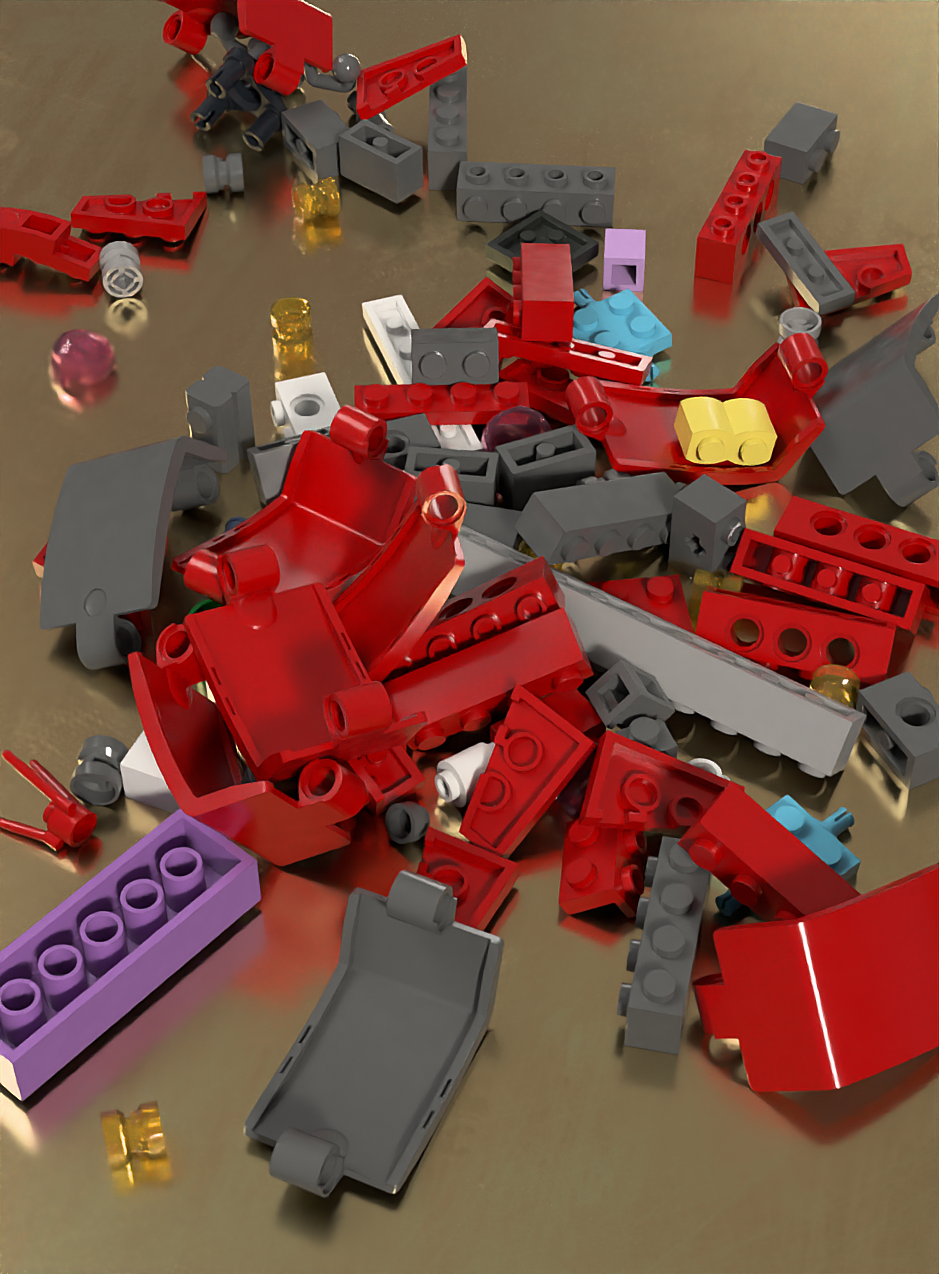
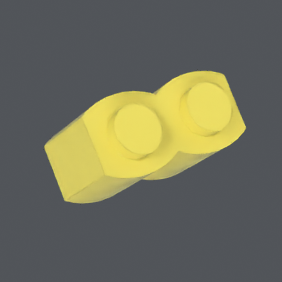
(725, 431)

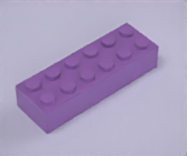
(116, 944)

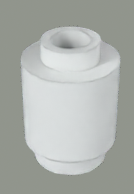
(460, 773)

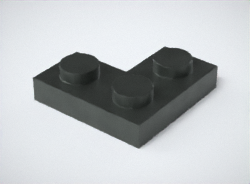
(541, 229)

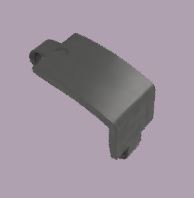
(882, 412)
(112, 540)
(381, 1042)

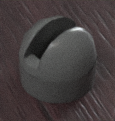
(405, 817)

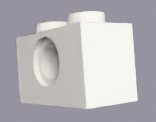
(303, 404)

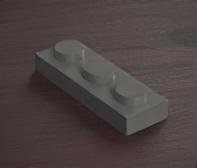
(805, 263)

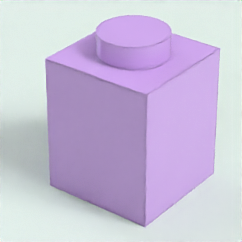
(624, 259)

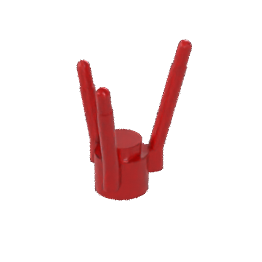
(65, 816)

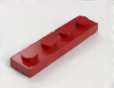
(577, 356)
(442, 404)

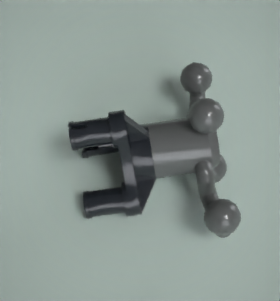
(235, 88)

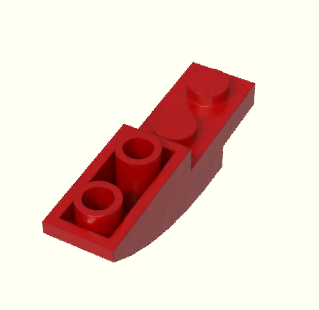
(46, 242)

